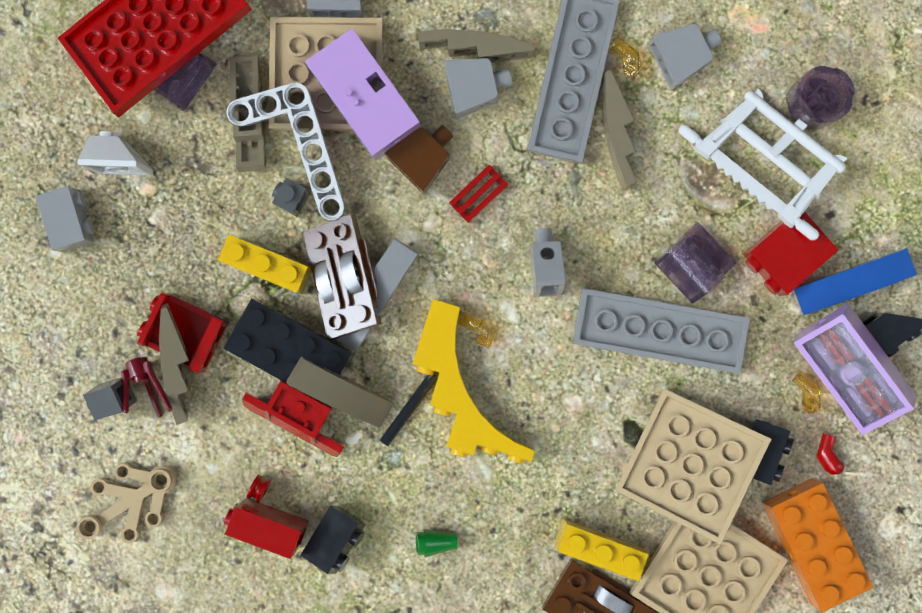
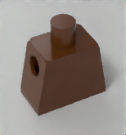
(421, 156)

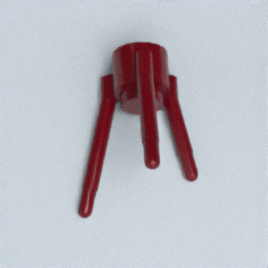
(141, 372)

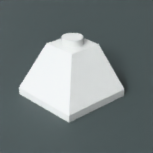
(112, 156)

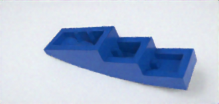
(855, 281)

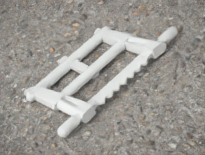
(812, 187)

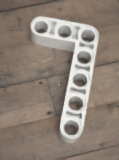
(304, 140)

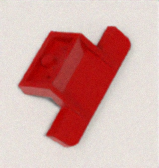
(296, 414)

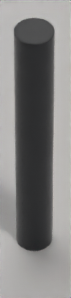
(408, 409)

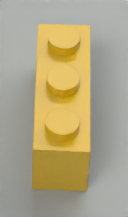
(265, 264)
(601, 550)

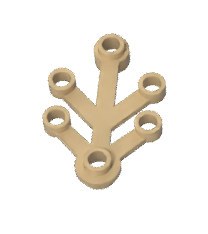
(131, 500)

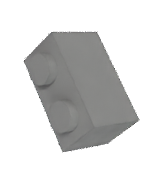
(65, 219)

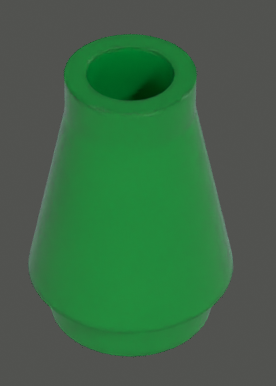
(435, 542)

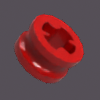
(258, 488)

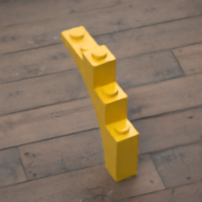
(470, 426)

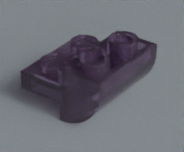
(186, 82)
(695, 263)

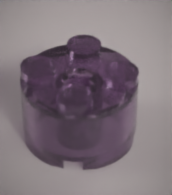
(834, 88)

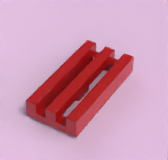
(495, 178)

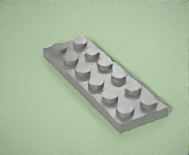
(573, 79)
(660, 330)

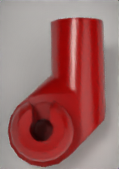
(827, 457)

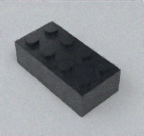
(278, 342)

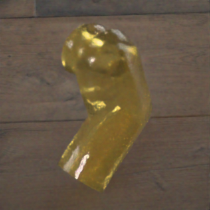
(630, 58)
(479, 326)
(810, 393)

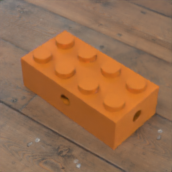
(817, 544)

